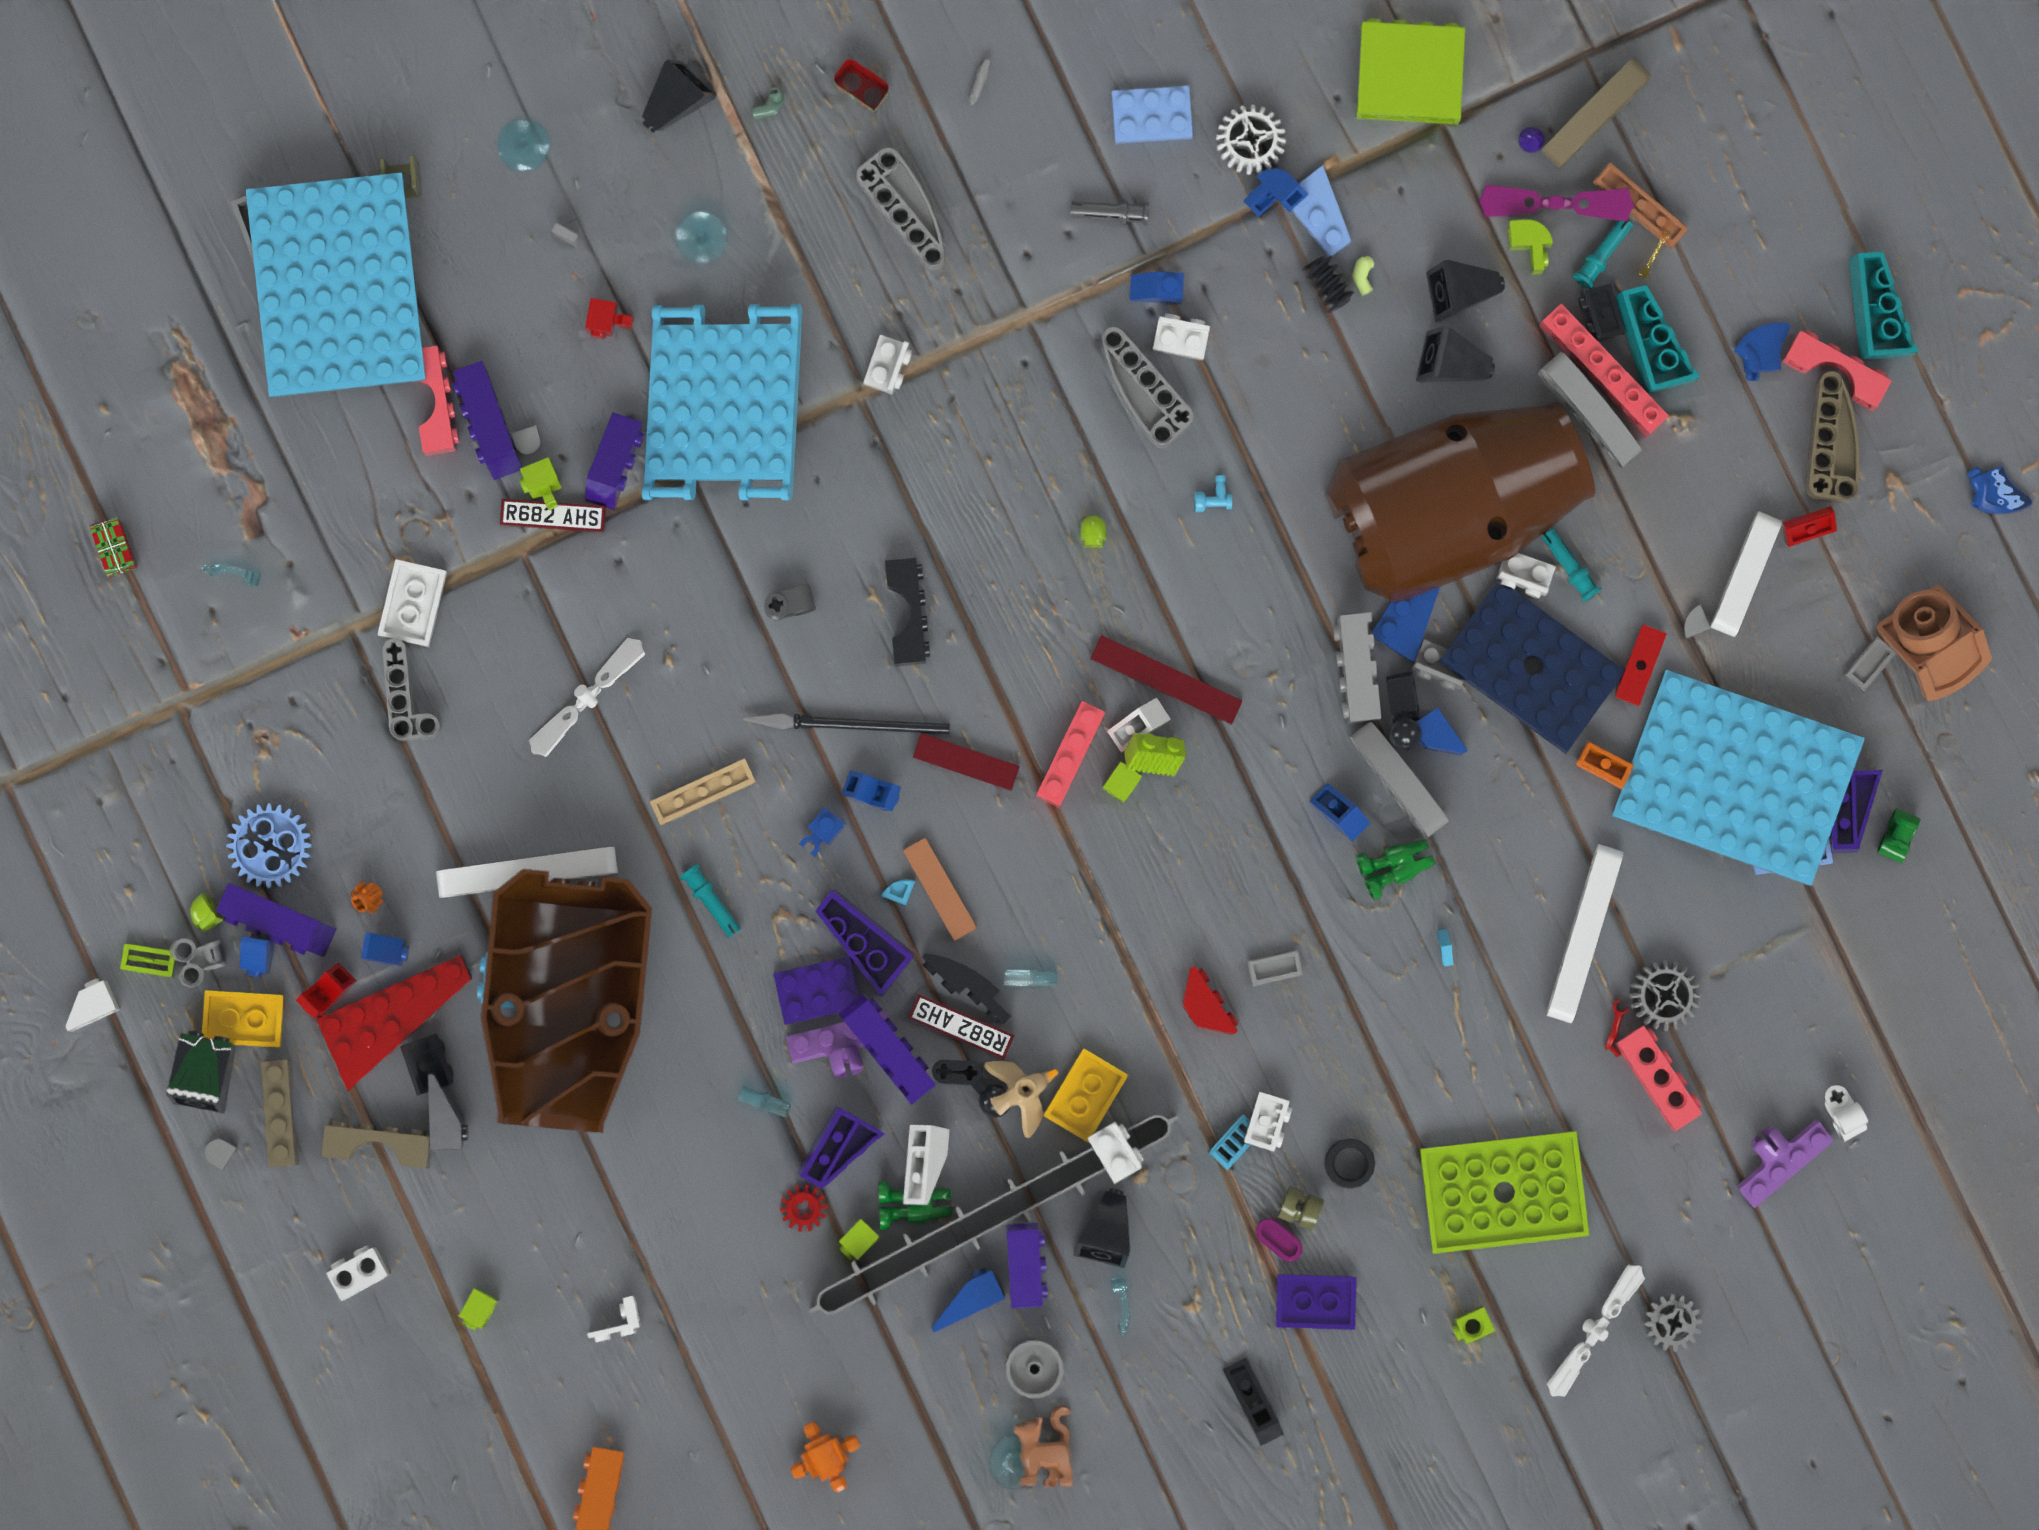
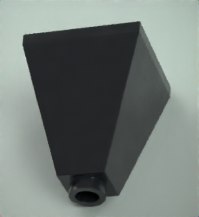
(674, 96)
(1460, 286)
(1452, 358)
(1107, 1231)

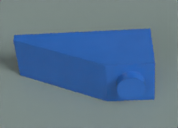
(384, 949)
(973, 1297)

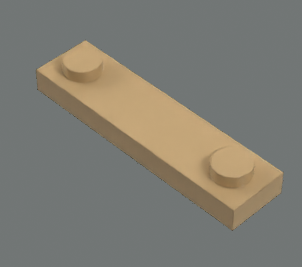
(702, 792)

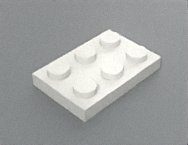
(412, 603)

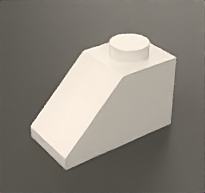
(1143, 721)
(92, 1004)

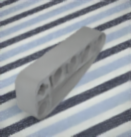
(906, 198)
(1140, 398)
(1589, 409)
(1399, 780)

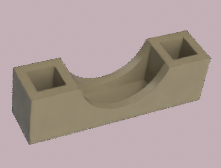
(280, 1130)
(410, 1149)

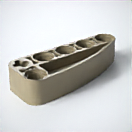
(1597, 112)
(1840, 450)

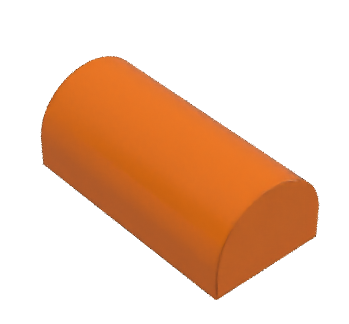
(1604, 764)

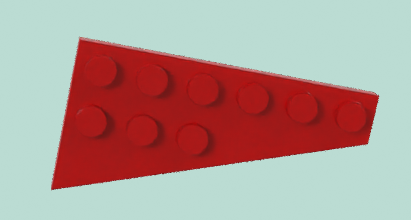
(377, 1024)

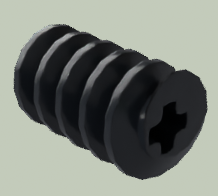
(1329, 282)

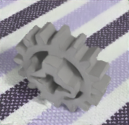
(1676, 1310)

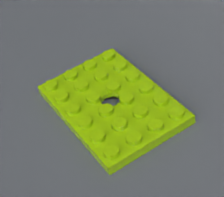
(1545, 1200)

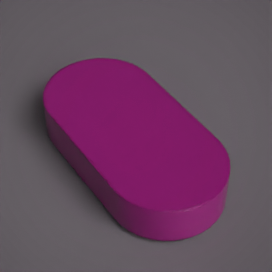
(1279, 1239)

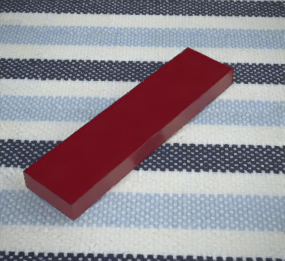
(966, 762)

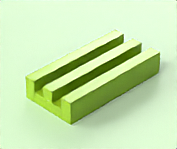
(125, 957)

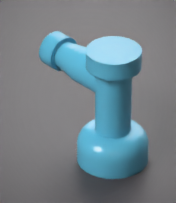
(1220, 500)

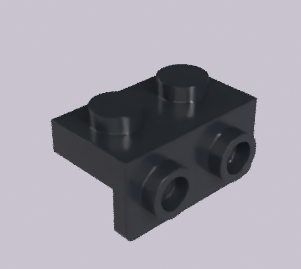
(1602, 312)
(421, 1056)

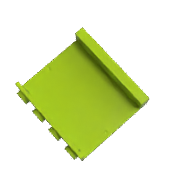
(1411, 72)

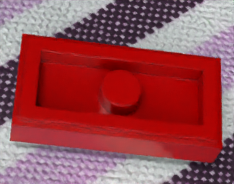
(1809, 526)

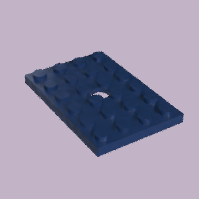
(1492, 655)

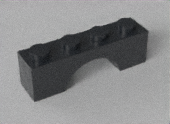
(903, 579)

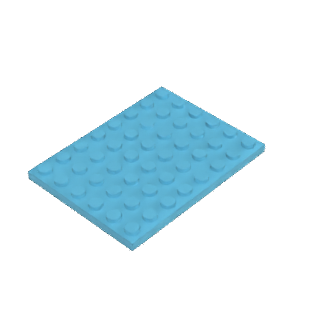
(335, 284)
(1738, 777)

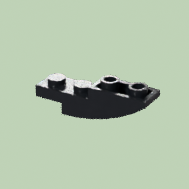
(959, 977)

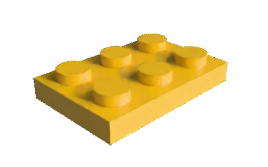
(244, 1018)
(1085, 1095)

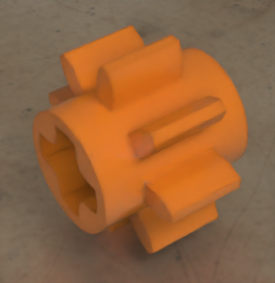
(366, 897)

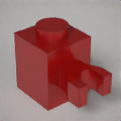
(603, 317)

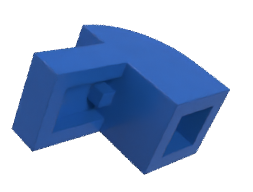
(1275, 186)
(871, 791)

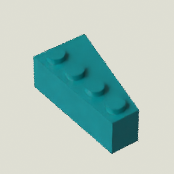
(1877, 310)
(1652, 343)

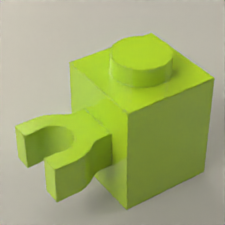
(541, 480)

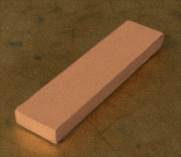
(1646, 209)
(939, 889)

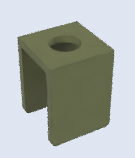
(411, 170)

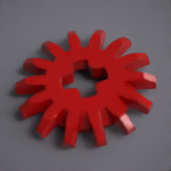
(793, 1212)

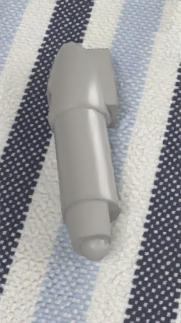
(981, 77)

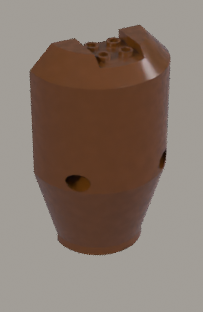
(1428, 501)
(564, 964)

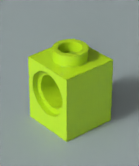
(1122, 782)
(858, 1240)
(478, 1309)
(1483, 1320)

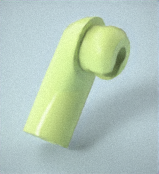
(1361, 272)

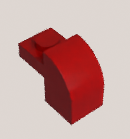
(326, 991)

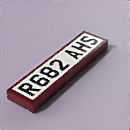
(564, 517)
(961, 1026)

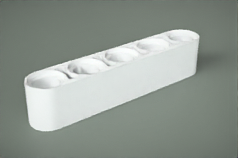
(1746, 574)

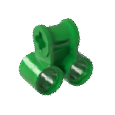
(1898, 836)

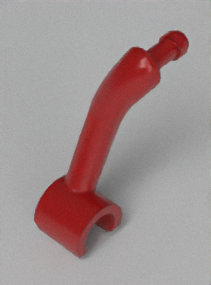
(1615, 1029)

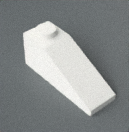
(924, 1162)

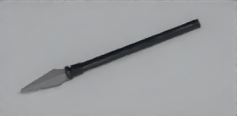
(784, 720)

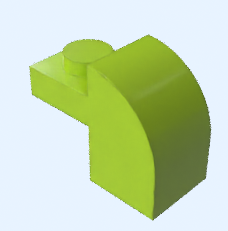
(1533, 237)

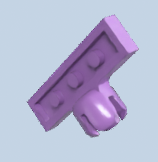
(832, 1041)
(1781, 1159)

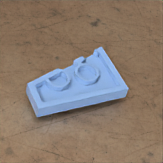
(1321, 213)

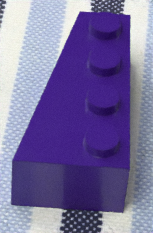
(486, 419)
(276, 920)
(887, 1049)

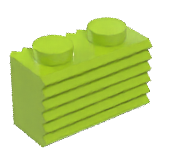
(1155, 754)

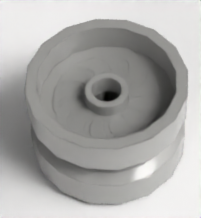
(1034, 1352)

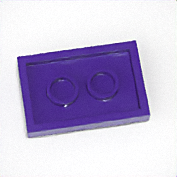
(816, 990)
(1316, 1302)

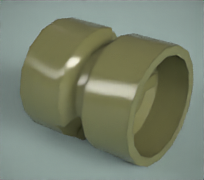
(1309, 1212)

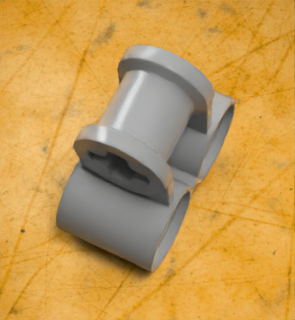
(198, 959)

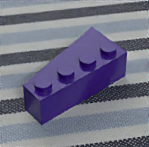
(865, 941)

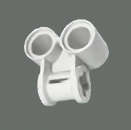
(1847, 1116)

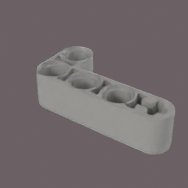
(404, 689)

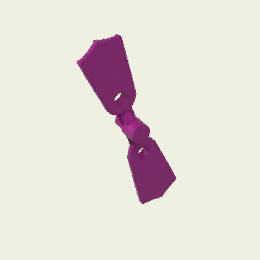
(1509, 201)

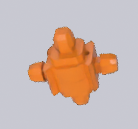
(825, 1456)

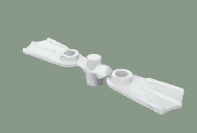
(619, 663)
(1622, 1292)

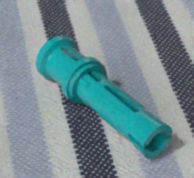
(1596, 262)
(1577, 575)
(703, 890)

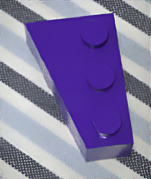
(613, 460)
(1854, 811)
(837, 1146)
(1026, 1265)

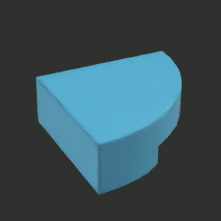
(899, 891)
(1446, 947)

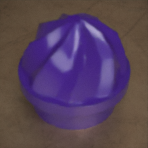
(1531, 140)

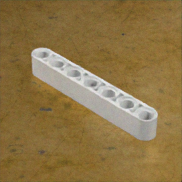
(494, 875)
(1584, 933)

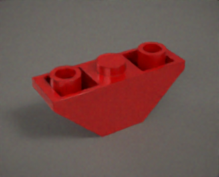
(1205, 1006)

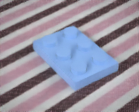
(1152, 114)

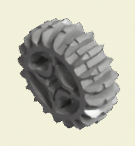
(1654, 989)

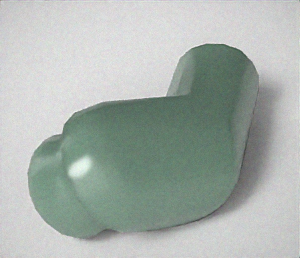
(772, 105)

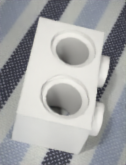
(360, 1278)

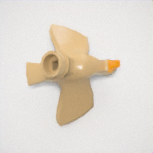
(1022, 1091)

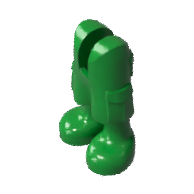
(1400, 861)
(914, 1213)

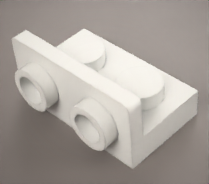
(1181, 337)
(887, 364)
(1526, 574)
(1267, 1122)
(1115, 1151)

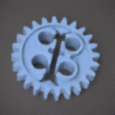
(281, 825)

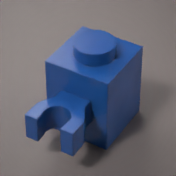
(824, 828)

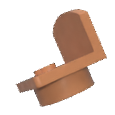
(1936, 641)

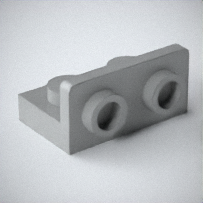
(1428, 666)

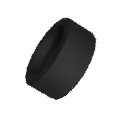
(1369, 1163)

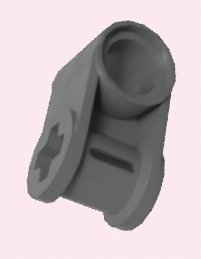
(795, 602)

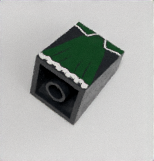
(201, 1072)

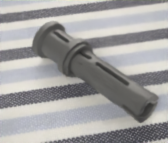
(1123, 212)

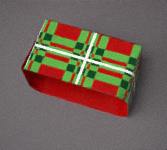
(864, 74)
(113, 547)

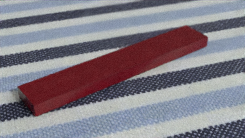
(1166, 680)

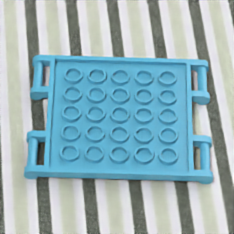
(723, 402)

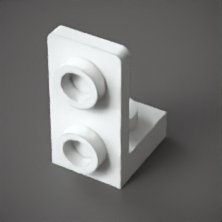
(628, 1311)

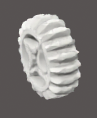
(1240, 143)

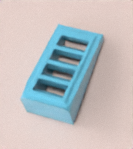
(1228, 1135)

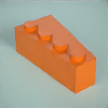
(599, 1489)

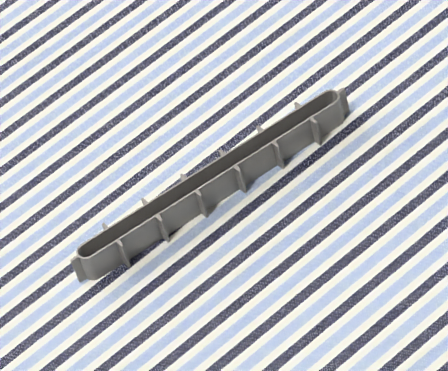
(974, 1239)

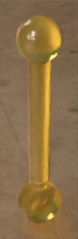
(1645, 271)

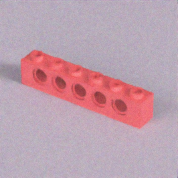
(1603, 370)

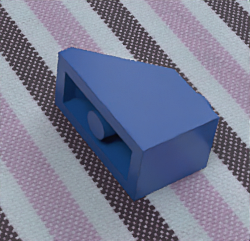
(1157, 287)
(1439, 735)
(1340, 812)
(256, 956)

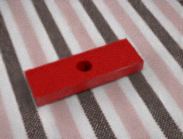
(1646, 650)

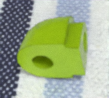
(1093, 532)
(204, 913)

